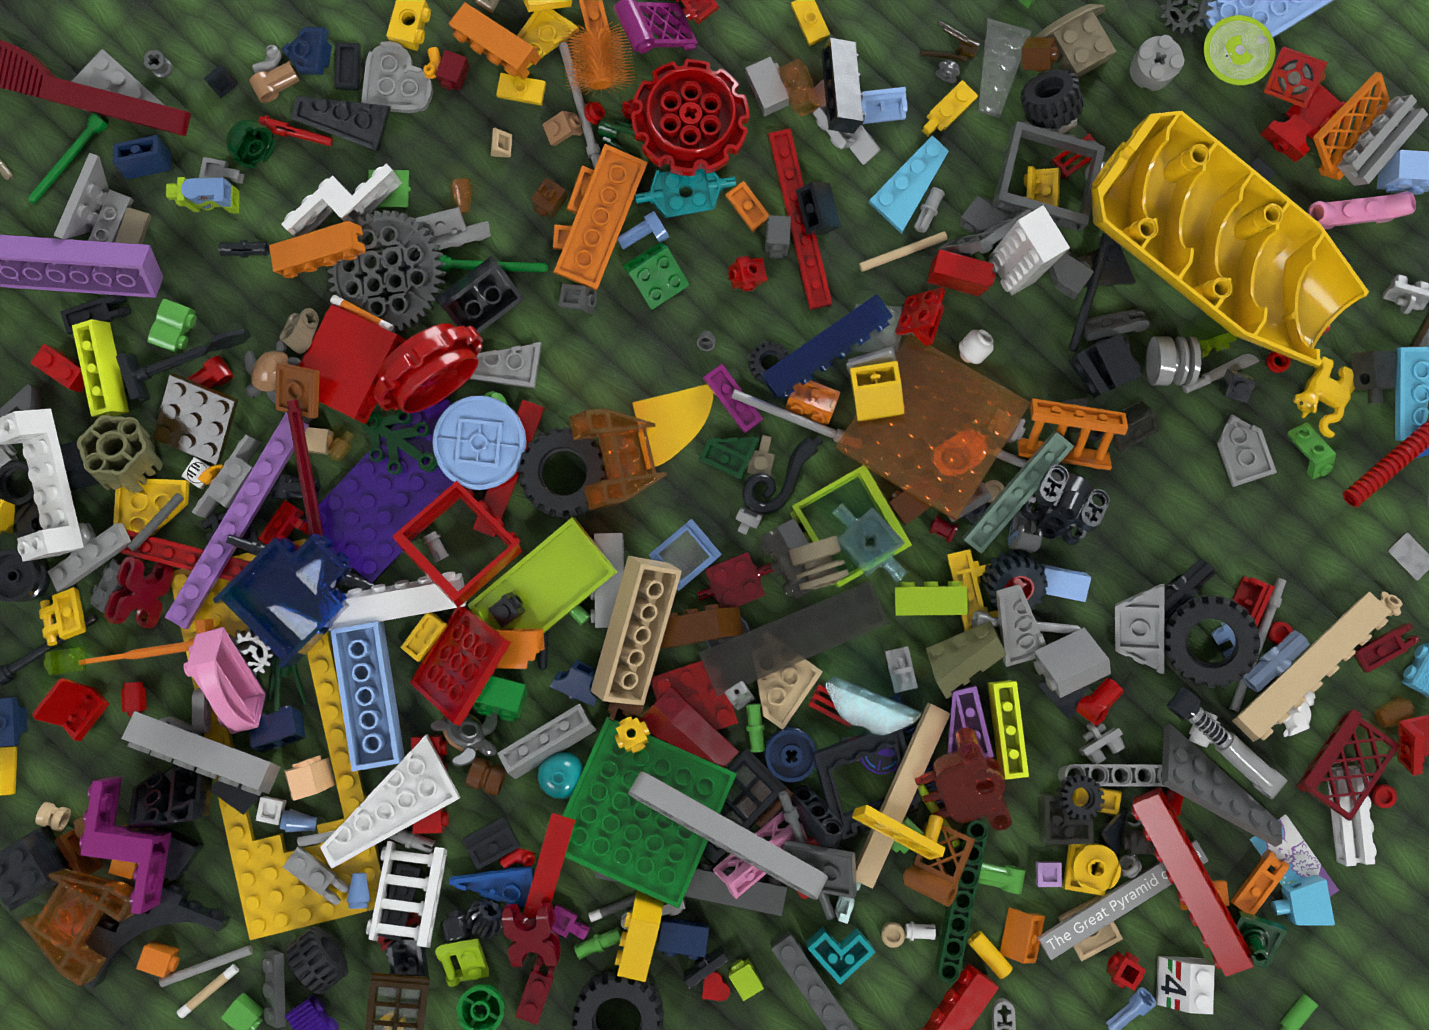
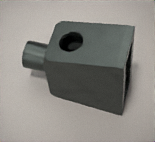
(1374, 372)

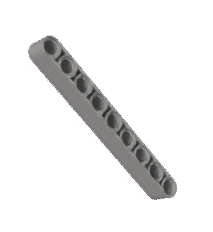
(728, 835)

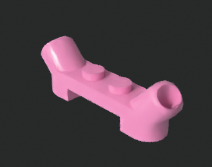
(1363, 210)

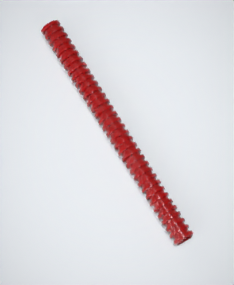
(1388, 467)

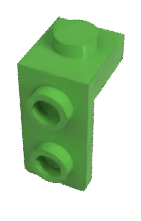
(1318, 452)

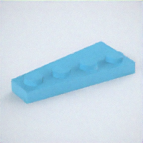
(905, 189)
(1411, 390)

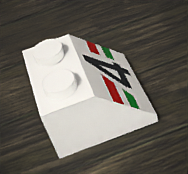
(1185, 984)

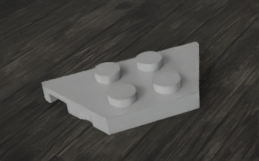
(84, 201)
(1142, 627)

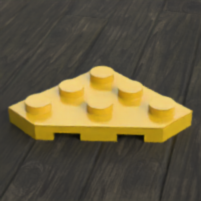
(139, 508)

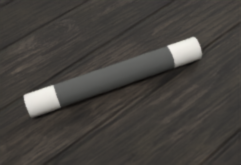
(612, 908)

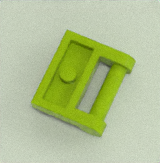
(470, 959)

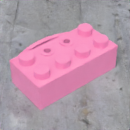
(225, 680)

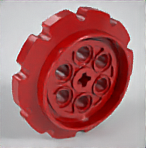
(711, 88)
(428, 368)

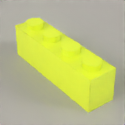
(100, 368)
(1008, 729)

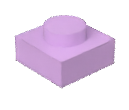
(1048, 873)

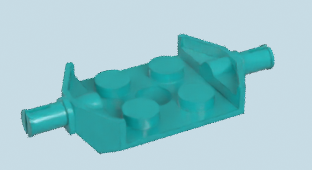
(670, 203)

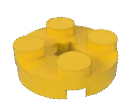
(1089, 855)

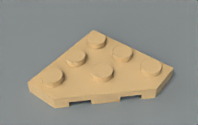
(785, 690)

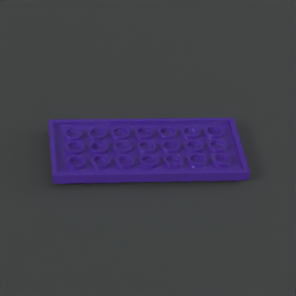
(375, 504)

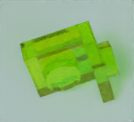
(64, 661)

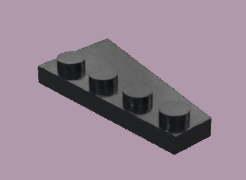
(349, 120)

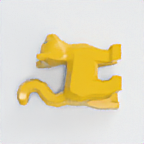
(1327, 390)

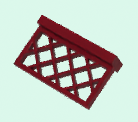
(1332, 749)

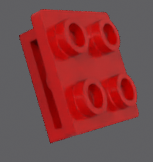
(922, 315)

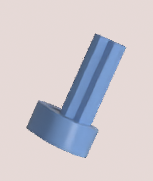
(651, 224)
(1139, 1003)

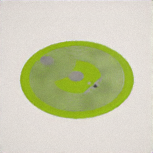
(1239, 50)

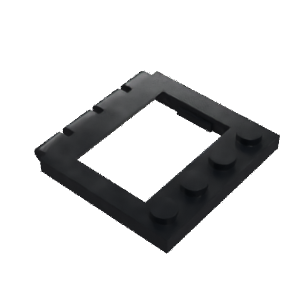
(849, 752)

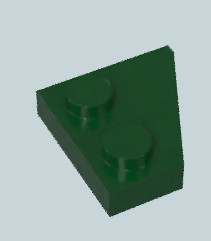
(730, 454)

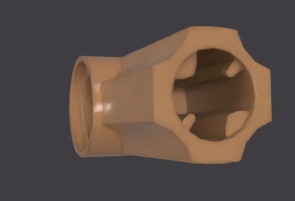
(269, 84)

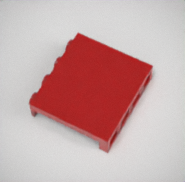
(349, 358)

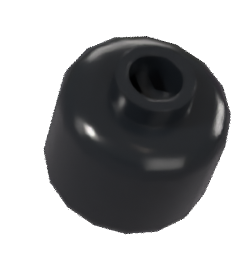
(455, 928)

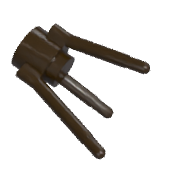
(966, 46)

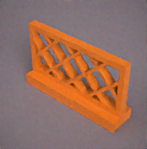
(1330, 162)

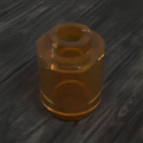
(1394, 711)

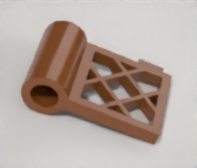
(935, 882)

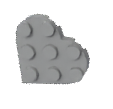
(394, 80)

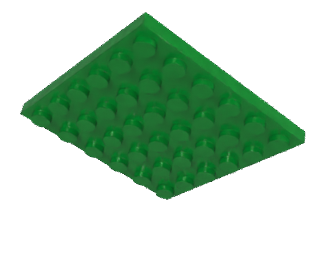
(625, 836)

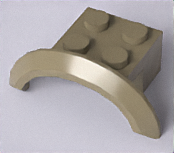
(1081, 40)

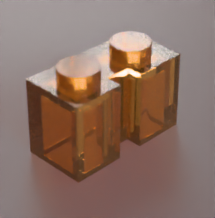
(802, 94)

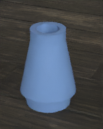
(296, 821)
(358, 892)

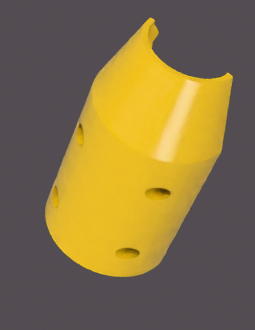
(1223, 236)

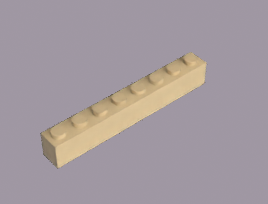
(1311, 666)

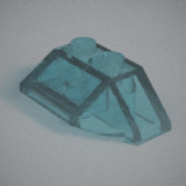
(868, 708)

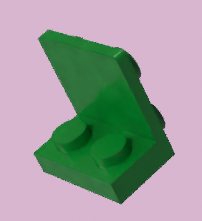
(656, 275)

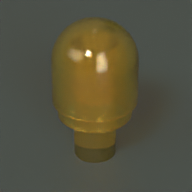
(340, 447)

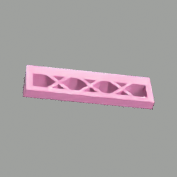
(746, 874)

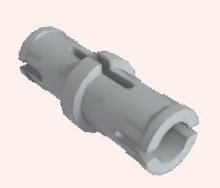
(414, 840)

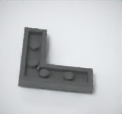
(984, 241)

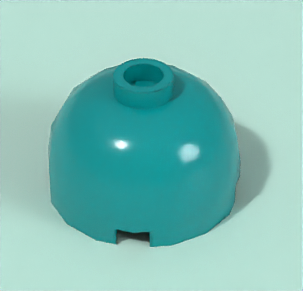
(560, 774)

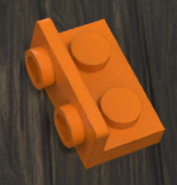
(813, 401)

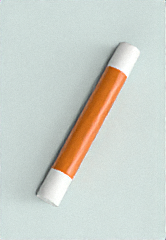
(343, 304)

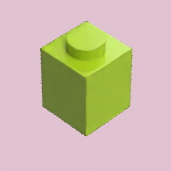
(745, 978)

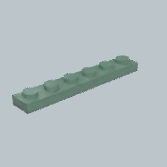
(1017, 492)

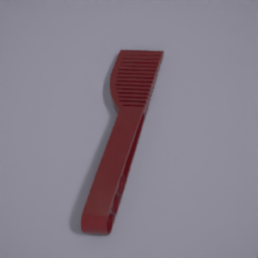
(29, 76)

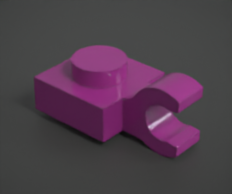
(566, 923)

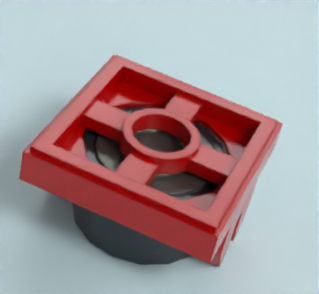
(1298, 76)

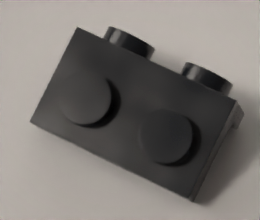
(407, 958)

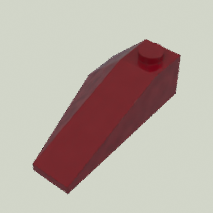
(683, 726)

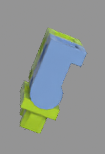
(204, 194)

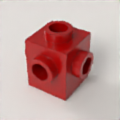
(747, 273)
(1125, 970)

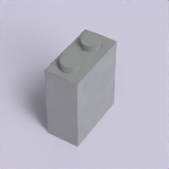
(1071, 662)

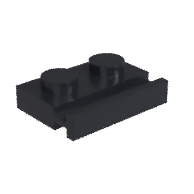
(491, 842)

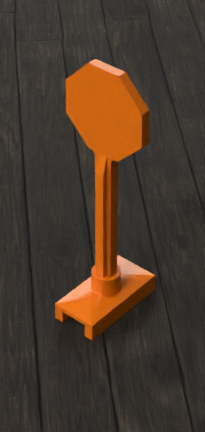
(201, 626)

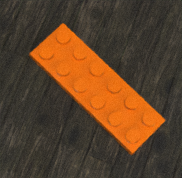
(600, 217)

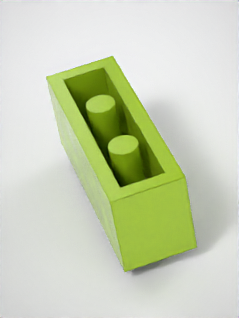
(931, 599)

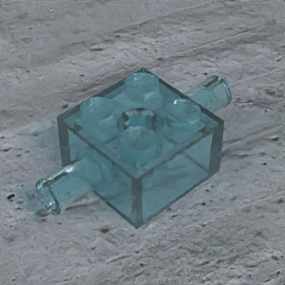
(885, 544)

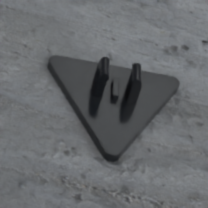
(1067, 703)
(1114, 831)

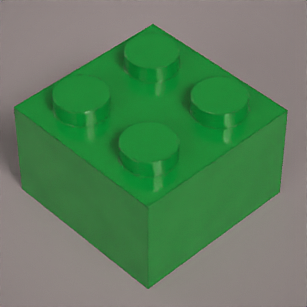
(502, 698)

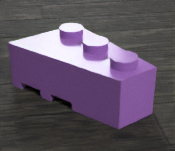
(968, 713)

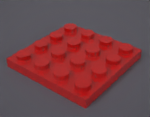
(460, 664)

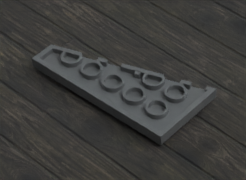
(1203, 782)

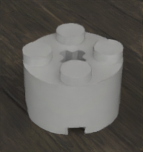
(1156, 63)

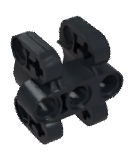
(1065, 506)

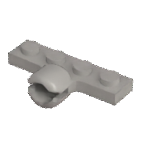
(95, 553)

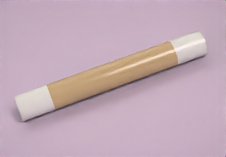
(207, 991)

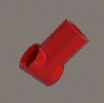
(214, 373)
(1096, 706)

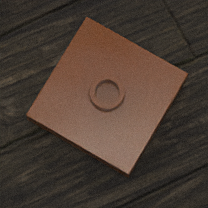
(300, 385)

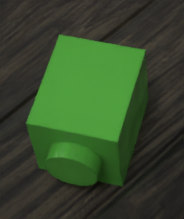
(243, 1014)

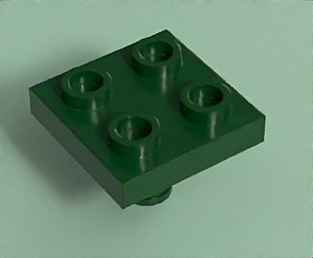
(1261, 937)

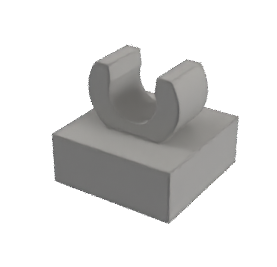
(747, 519)

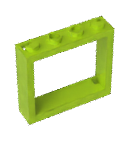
(877, 499)

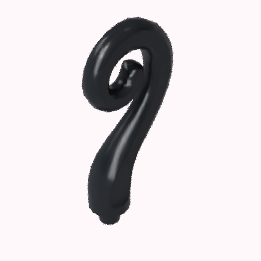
(799, 456)

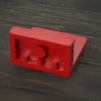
(1319, 112)
(1414, 743)

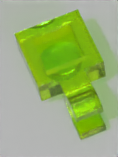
(1220, 343)

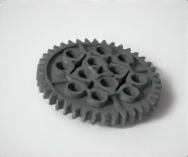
(407, 240)

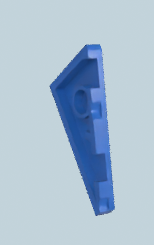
(500, 885)

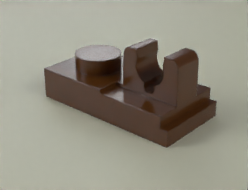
(70, 847)

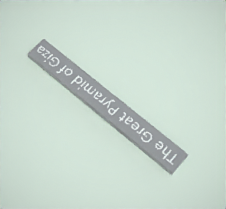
(1108, 908)

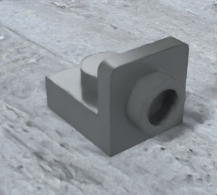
(577, 298)

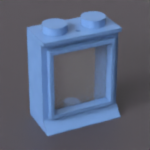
(688, 551)

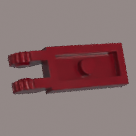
(1384, 648)
(535, 993)

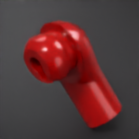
(519, 856)

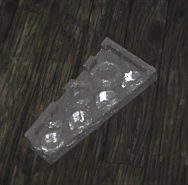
(1000, 65)

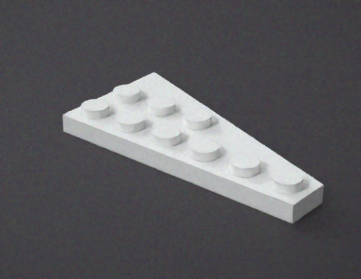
(404, 797)

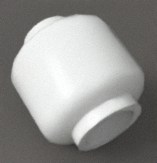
(976, 346)

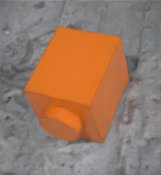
(158, 959)

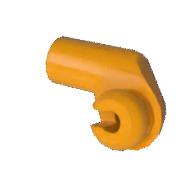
(432, 66)

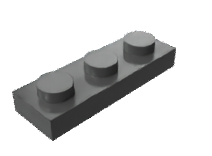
(274, 988)

